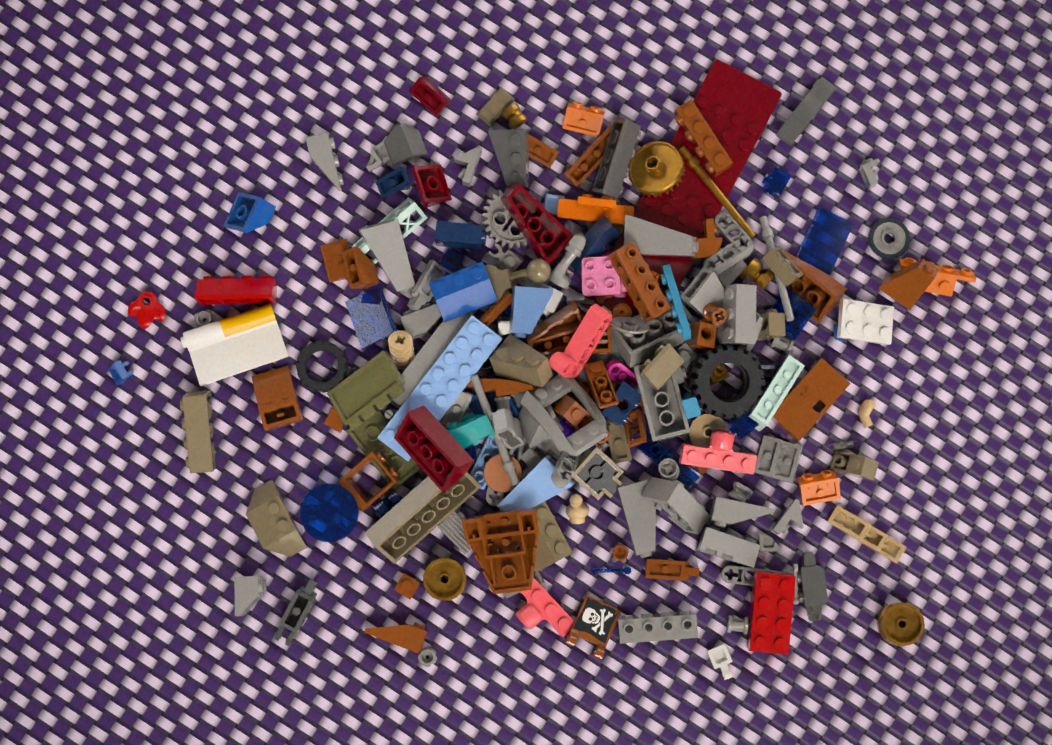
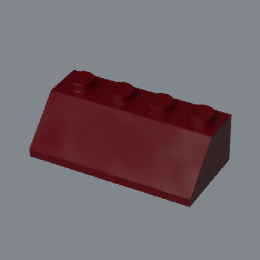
(433, 448)

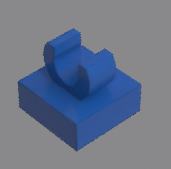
(119, 373)

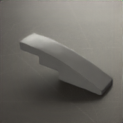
(806, 111)

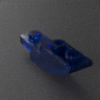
(657, 452)

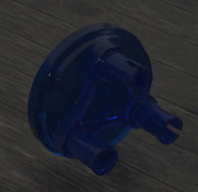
(329, 512)

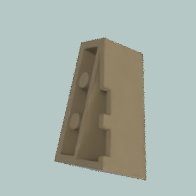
(520, 363)

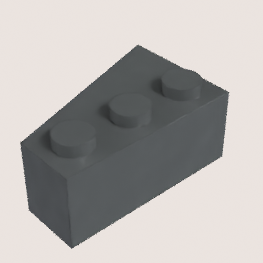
(512, 154)

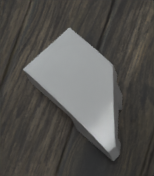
(378, 157)

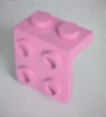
(600, 278)

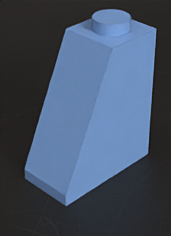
(527, 308)

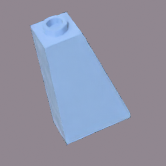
(534, 488)

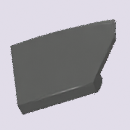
(404, 144)

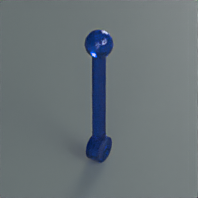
(627, 570)

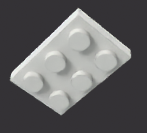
(865, 322)

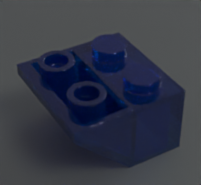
(802, 311)

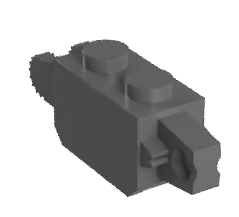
(813, 586)
(297, 611)

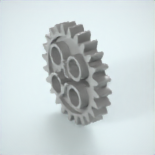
(495, 209)

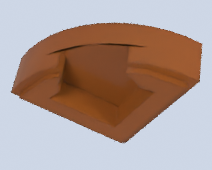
(334, 421)

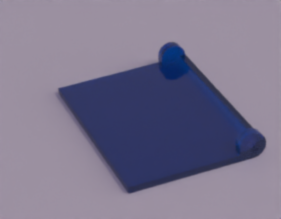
(824, 240)
(371, 317)

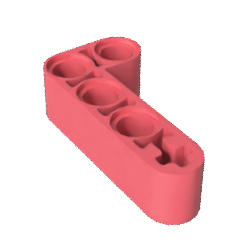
(582, 344)

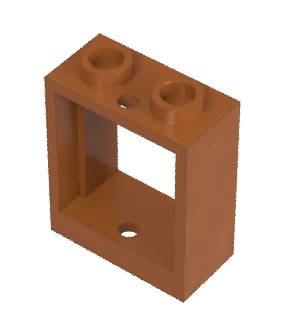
(348, 483)

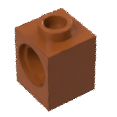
(697, 340)

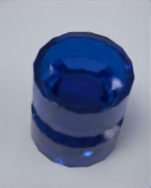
(381, 505)

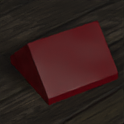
(431, 185)

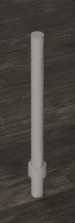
(767, 235)
(508, 465)

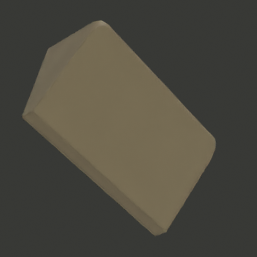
(782, 266)

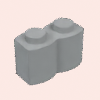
(507, 428)

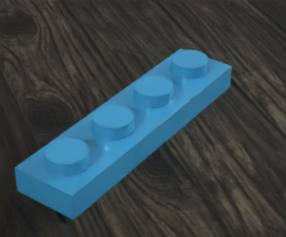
(677, 308)

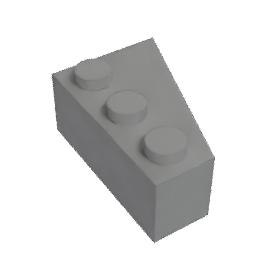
(741, 316)
(678, 503)

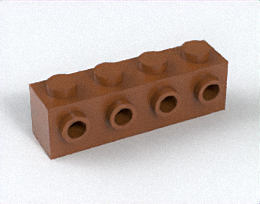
(703, 138)
(639, 281)

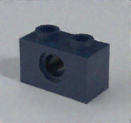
(631, 400)

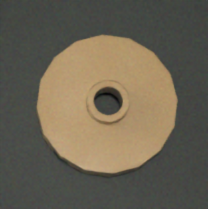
(702, 423)

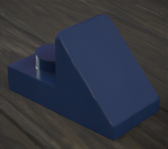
(393, 182)

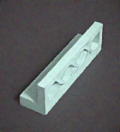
(401, 213)
(776, 392)

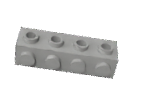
(657, 628)

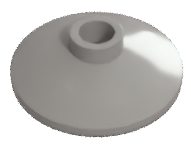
(629, 325)

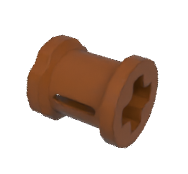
(714, 315)

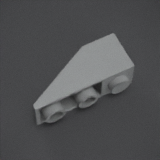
(321, 153)
(421, 321)

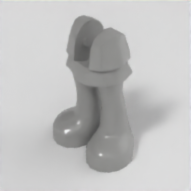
(575, 247)

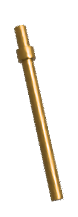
(694, 164)

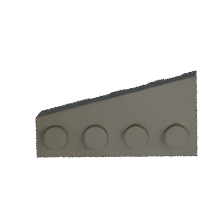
(198, 431)

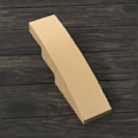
(867, 534)

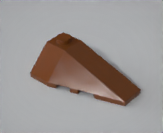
(817, 288)

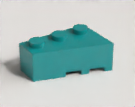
(471, 429)

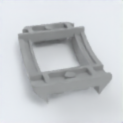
(552, 391)

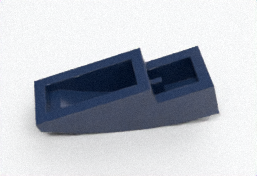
(596, 240)

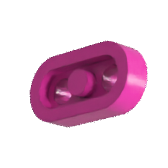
(620, 372)

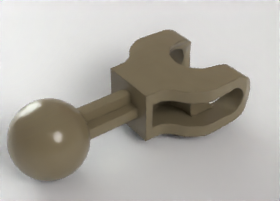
(503, 280)

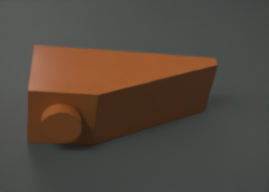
(405, 636)

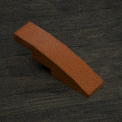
(503, 386)

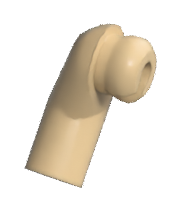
(864, 412)

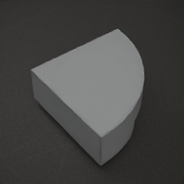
(767, 543)

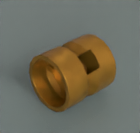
(757, 273)

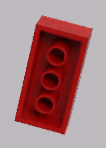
(771, 612)

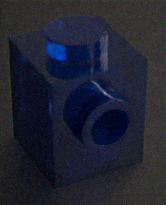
(775, 182)
(742, 426)

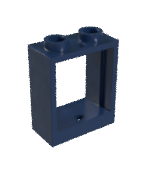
(460, 235)

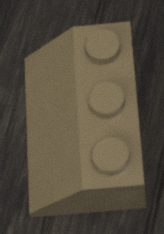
(551, 541)

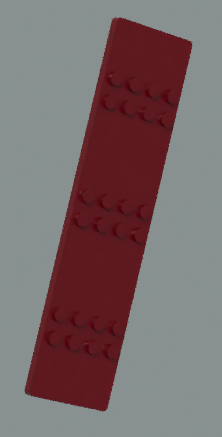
(737, 114)

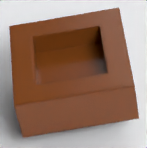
(407, 586)

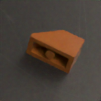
(359, 269)

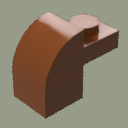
(709, 244)

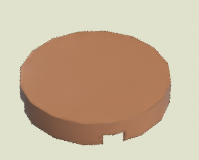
(496, 477)

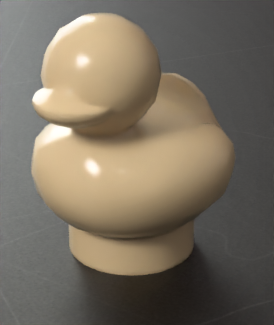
(577, 509)

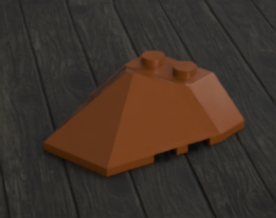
(505, 547)

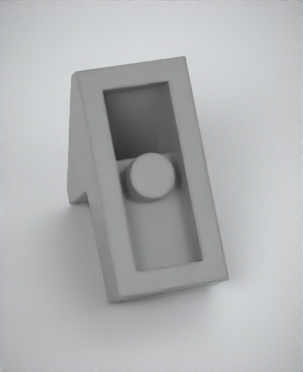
(470, 160)
(792, 514)

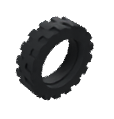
(306, 354)

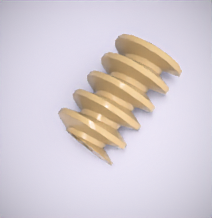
(401, 349)

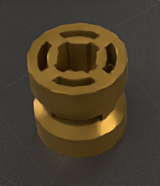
(514, 116)

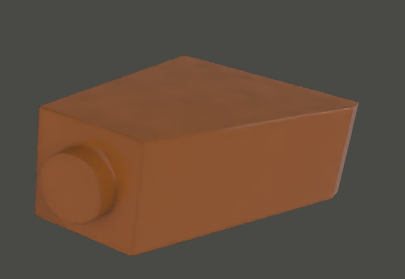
(909, 283)

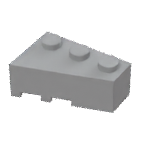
(728, 546)

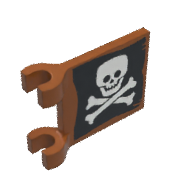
(595, 624)

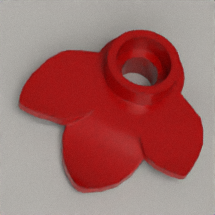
(147, 312)

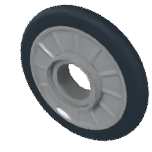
(893, 227)

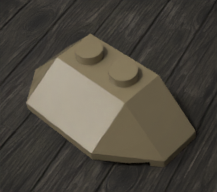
(273, 521)

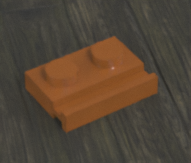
(334, 260)

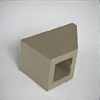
(854, 465)

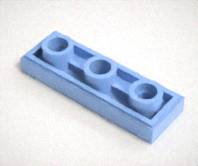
(489, 449)

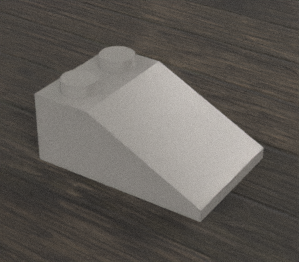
(728, 512)

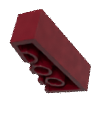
(537, 225)

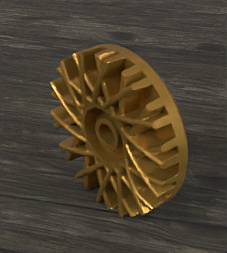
(656, 168)

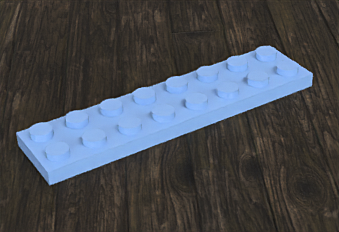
(446, 377)

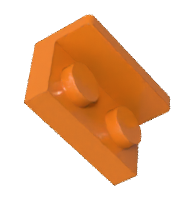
(583, 119)
(819, 487)

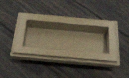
(495, 106)

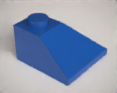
(249, 213)

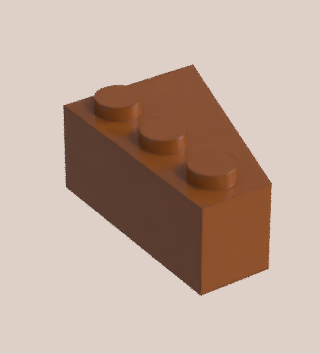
(556, 331)

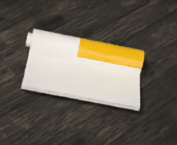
(235, 344)

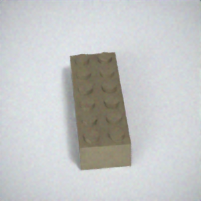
(418, 515)

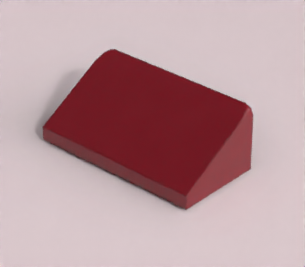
(430, 95)

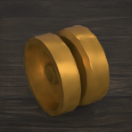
(434, 574)
(889, 621)

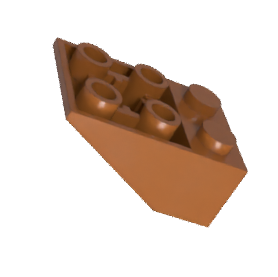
(277, 398)

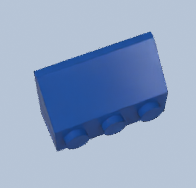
(463, 291)

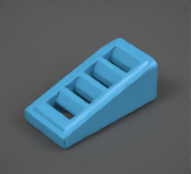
(690, 405)

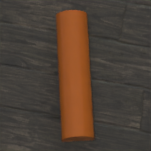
(588, 160)

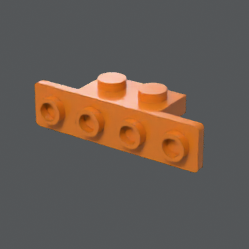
(593, 209)
(945, 278)

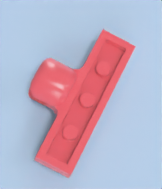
(718, 454)
(542, 606)

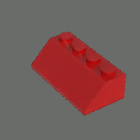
(236, 291)

